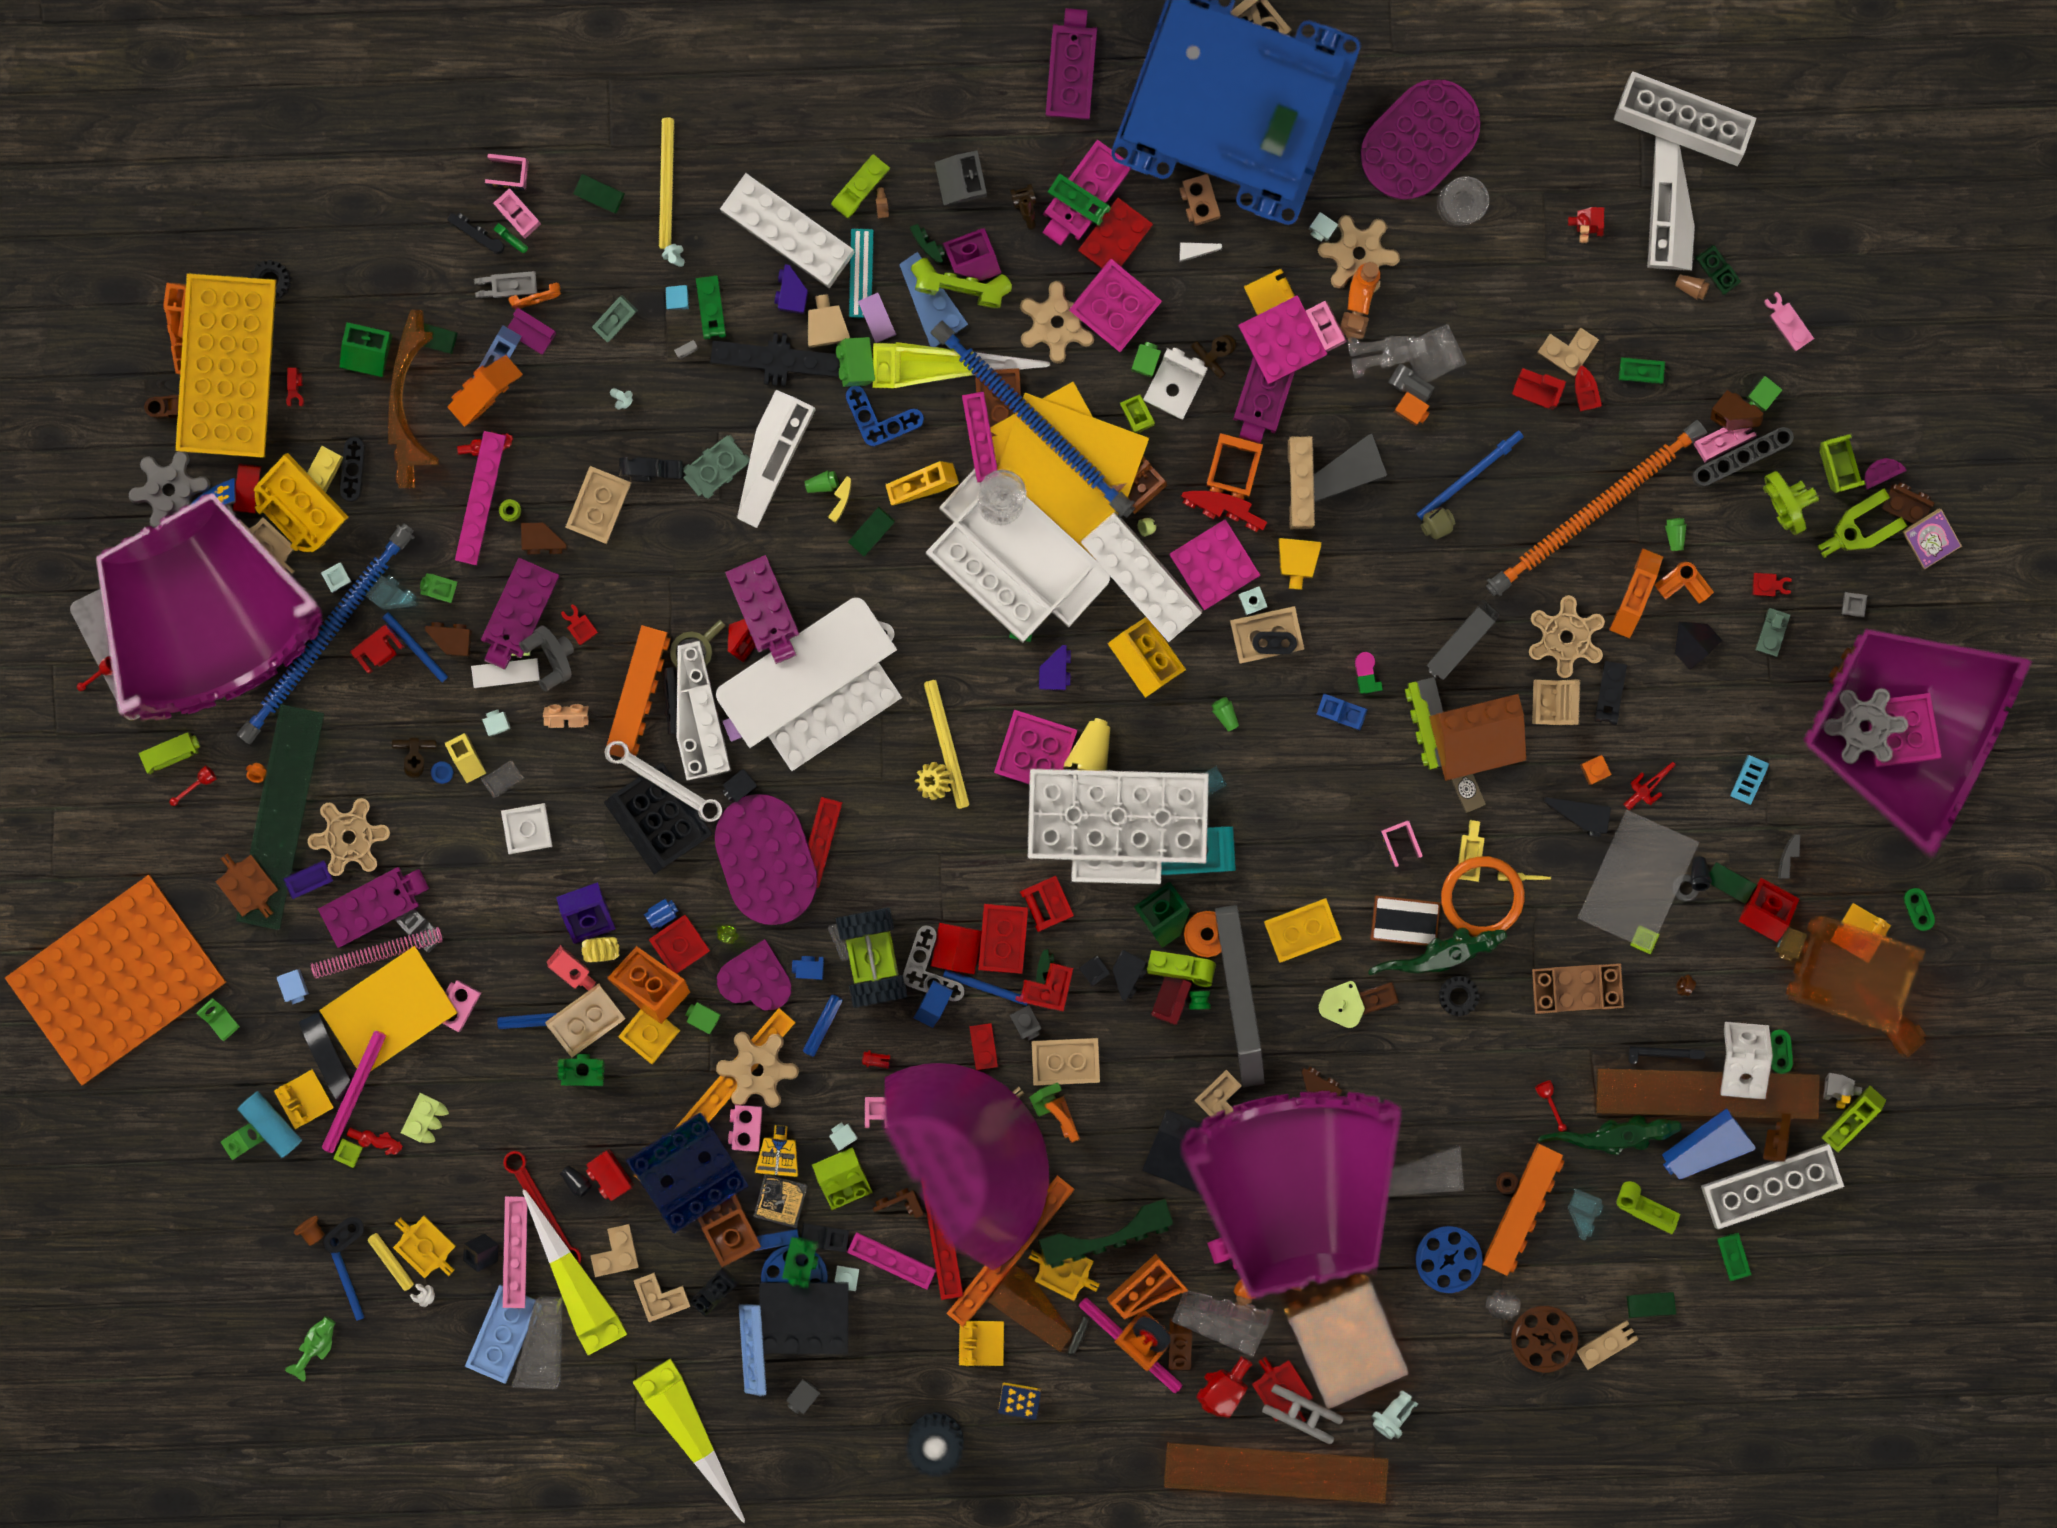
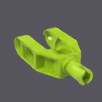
(1847, 522)

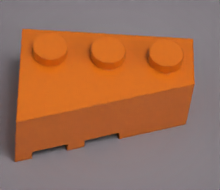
(483, 389)
(1145, 1288)

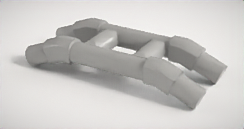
(1291, 1420)

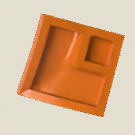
(1061, 1111)

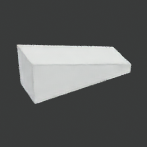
(1192, 250)

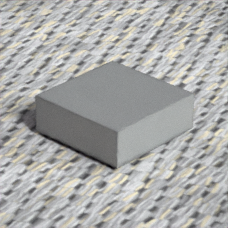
(686, 349)
(1854, 604)

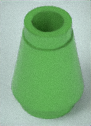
(823, 482)
(1676, 533)
(1225, 713)

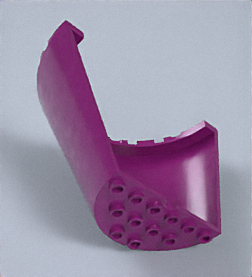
(198, 613)
(1969, 711)
(973, 1152)
(1297, 1185)

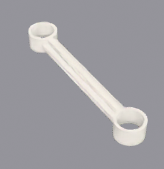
(663, 781)

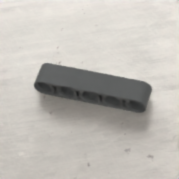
(1753, 456)

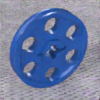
(776, 1258)
(1438, 1259)

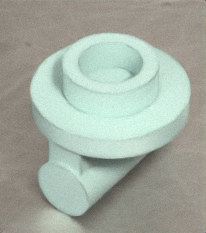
(673, 253)
(624, 399)

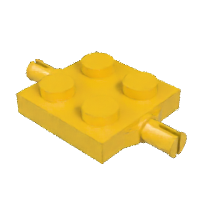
(424, 1246)
(1066, 1278)

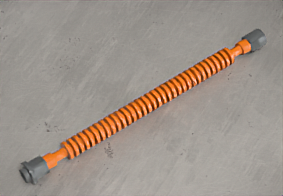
(1504, 580)

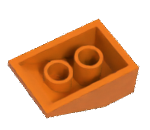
(649, 984)

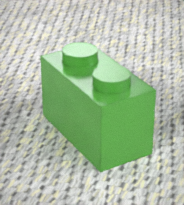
(855, 361)

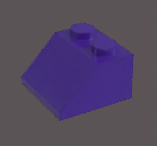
(585, 913)

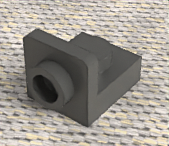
(1026, 1023)

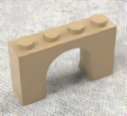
(1302, 490)

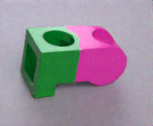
(1365, 676)

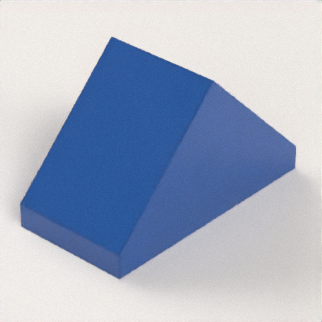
(933, 1004)

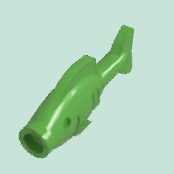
(317, 1342)

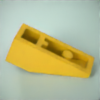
(922, 483)

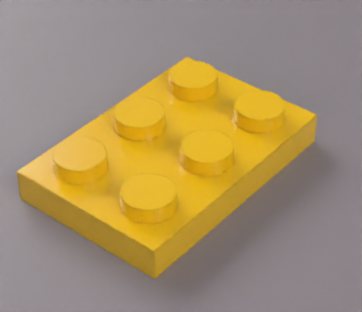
(1302, 930)

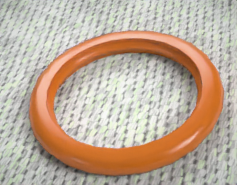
(1482, 861)

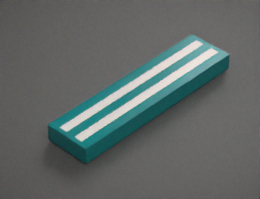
(860, 269)

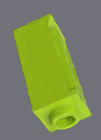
(169, 752)

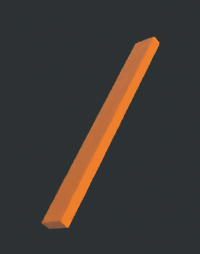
(989, 1279)

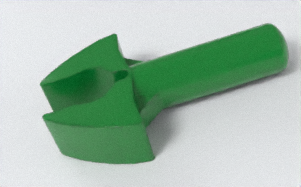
(510, 238)

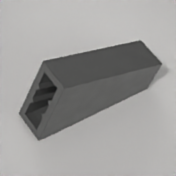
(1350, 470)
(1462, 640)

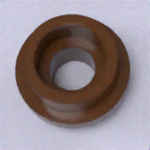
(1685, 985)
(1514, 1183)

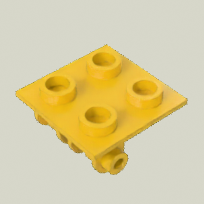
(1865, 920)
(303, 1099)
(981, 1343)

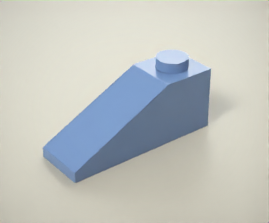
(502, 345)

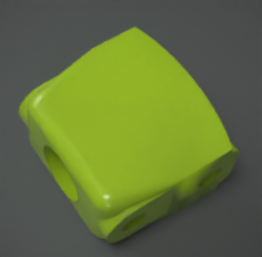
(1840, 464)

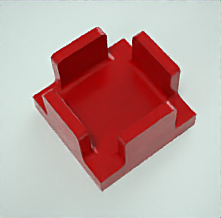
(377, 648)

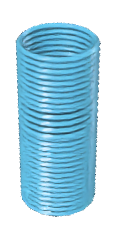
(276, 1130)

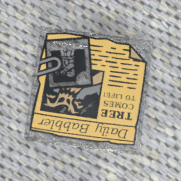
(780, 1200)

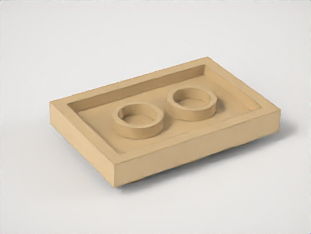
(598, 505)
(1275, 621)
(585, 1020)
(1065, 1061)

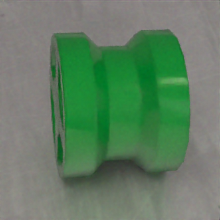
(1199, 1000)

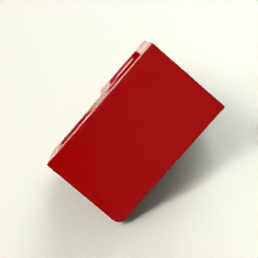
(1538, 388)
(1052, 993)

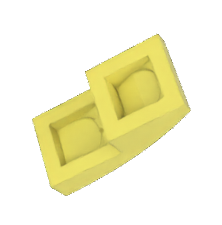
(843, 494)

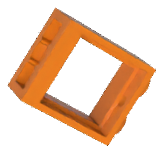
(1238, 444)

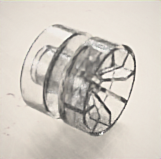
(1463, 201)

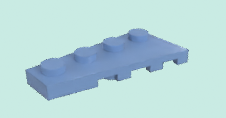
(929, 307)

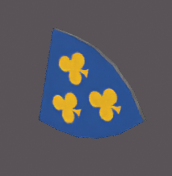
(224, 492)

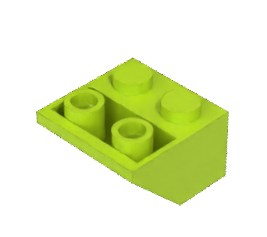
(842, 1178)

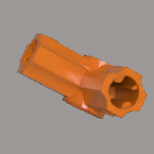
(1694, 583)

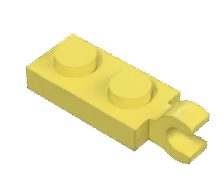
(1471, 847)

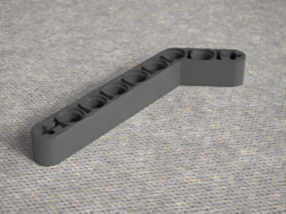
(1240, 996)

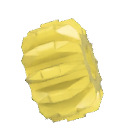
(941, 781)
(600, 949)

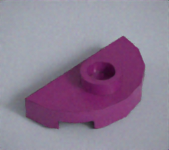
(1881, 471)

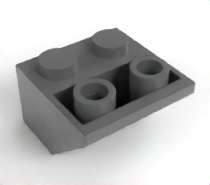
(960, 178)

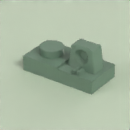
(614, 318)
(1772, 632)

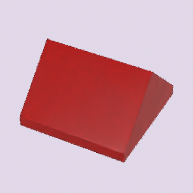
(956, 948)

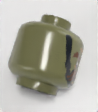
(1438, 523)

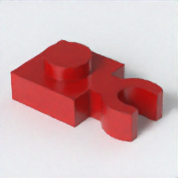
(1766, 584)
(581, 627)

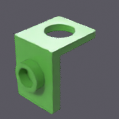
(219, 1019)
(240, 1142)

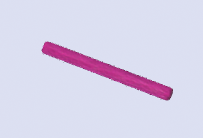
(353, 1091)
(1114, 1330)

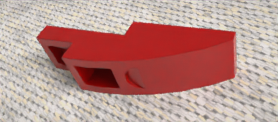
(1215, 503)

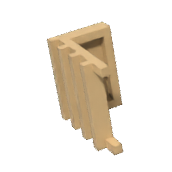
(1556, 702)

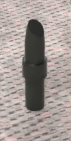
(1078, 1335)

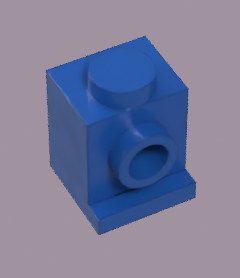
(808, 968)

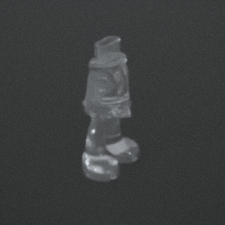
(1395, 351)

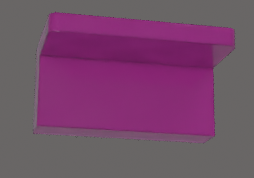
(533, 332)

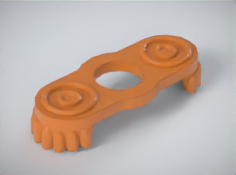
(553, 292)

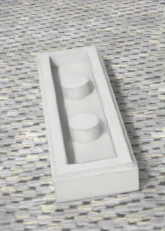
(515, 672)

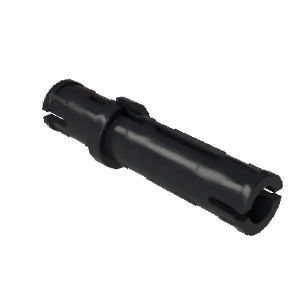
(670, 690)

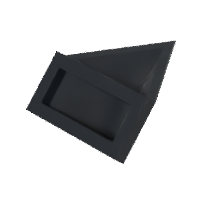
(1695, 642)

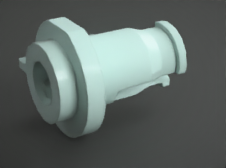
(1394, 1416)

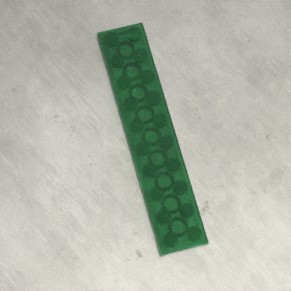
(284, 805)

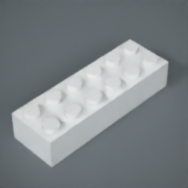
(1685, 118)
(787, 230)
(1141, 576)
(1772, 1186)

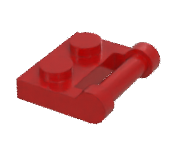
(1053, 899)

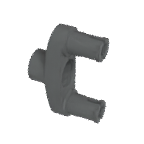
(556, 653)

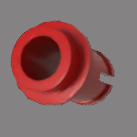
(875, 1059)

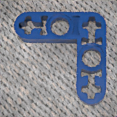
(873, 424)

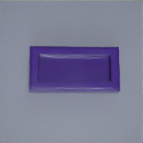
(307, 879)

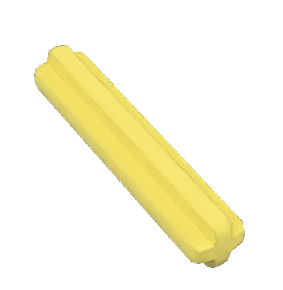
(390, 1262)

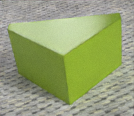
(1137, 414)

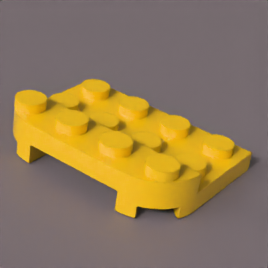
(298, 505)

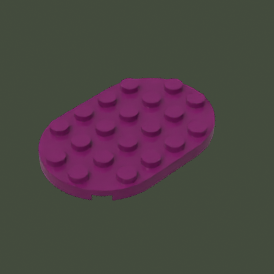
(1420, 139)
(766, 859)

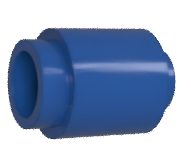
(661, 913)

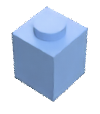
(293, 986)

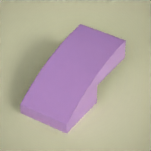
(876, 318)

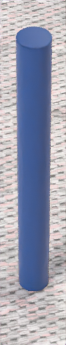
(414, 646)
(982, 986)
(348, 1287)

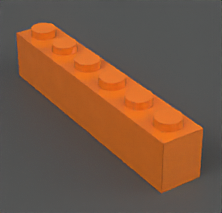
(637, 690)
(1522, 1210)

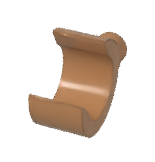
(882, 205)

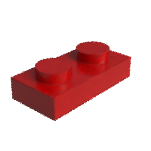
(983, 1046)

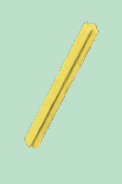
(666, 182)
(946, 743)

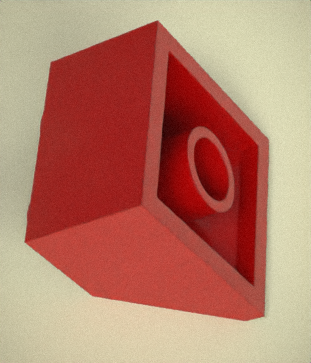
(1769, 910)
(609, 1175)

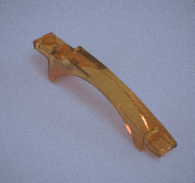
(409, 450)

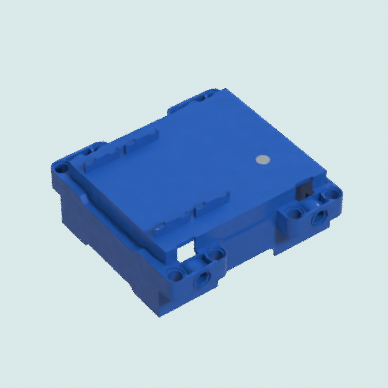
(1214, 90)

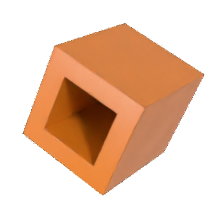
(1412, 409)
(1595, 769)

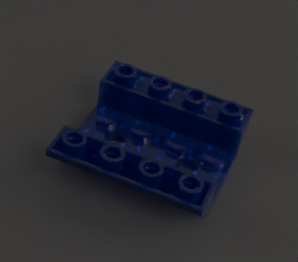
(695, 1185)

